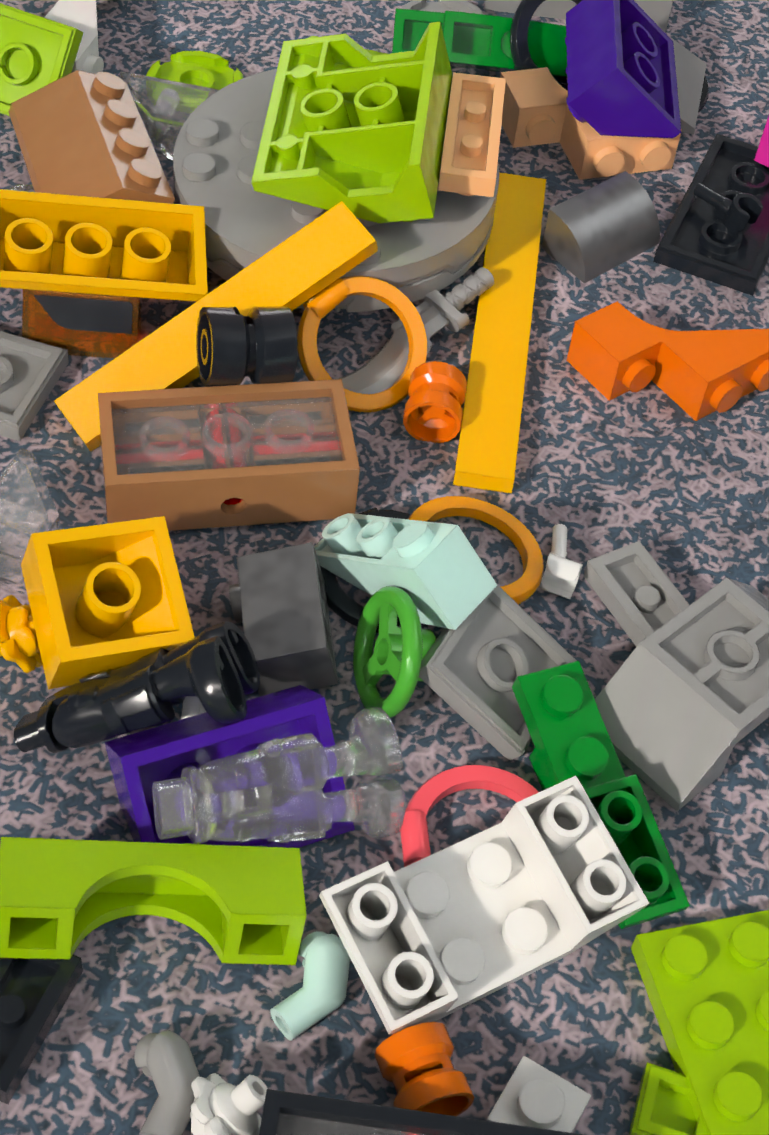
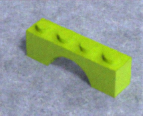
(234, 896)

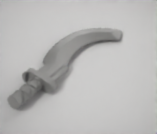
(436, 313)

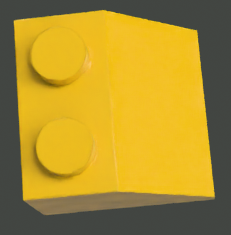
(103, 597)

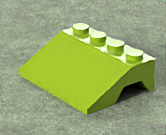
(357, 127)

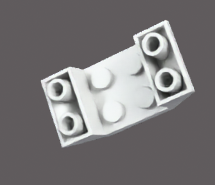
(484, 908)

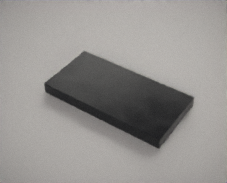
(697, 235)

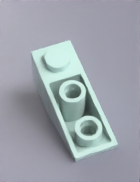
(421, 557)

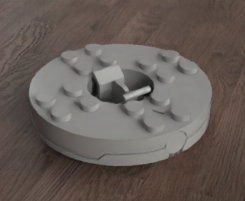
(215, 170)

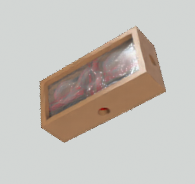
(229, 454)

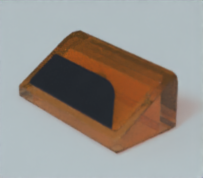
(82, 322)

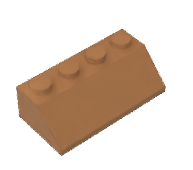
(88, 140)

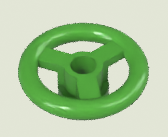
(396, 649)

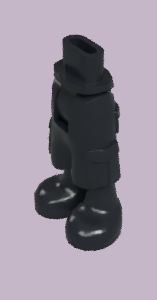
(104, 705)

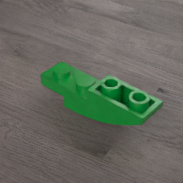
(482, 40)
(575, 742)

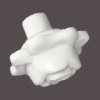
(226, 1108)

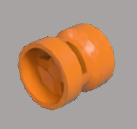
(435, 402)
(422, 1070)

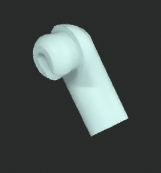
(323, 987)

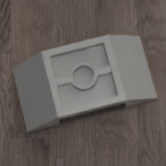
(692, 692)

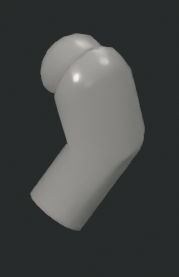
(172, 1068)

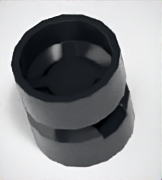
(250, 345)

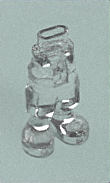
(279, 789)

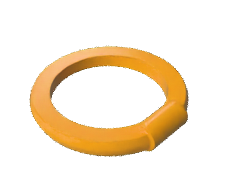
(330, 297)
(503, 521)

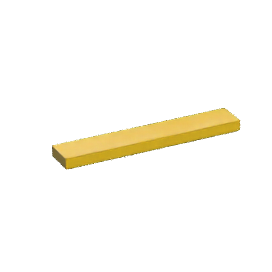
(279, 278)

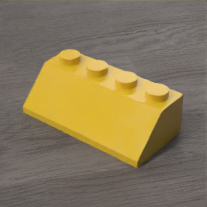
(102, 246)

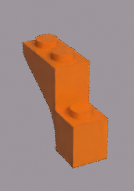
(694, 368)

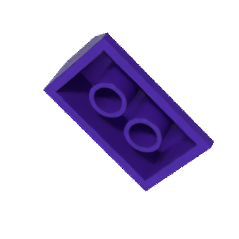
(621, 70)
(167, 749)

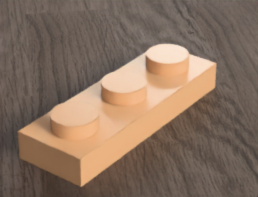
(472, 135)

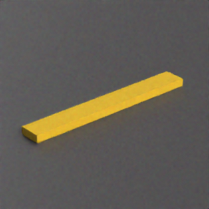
(501, 339)

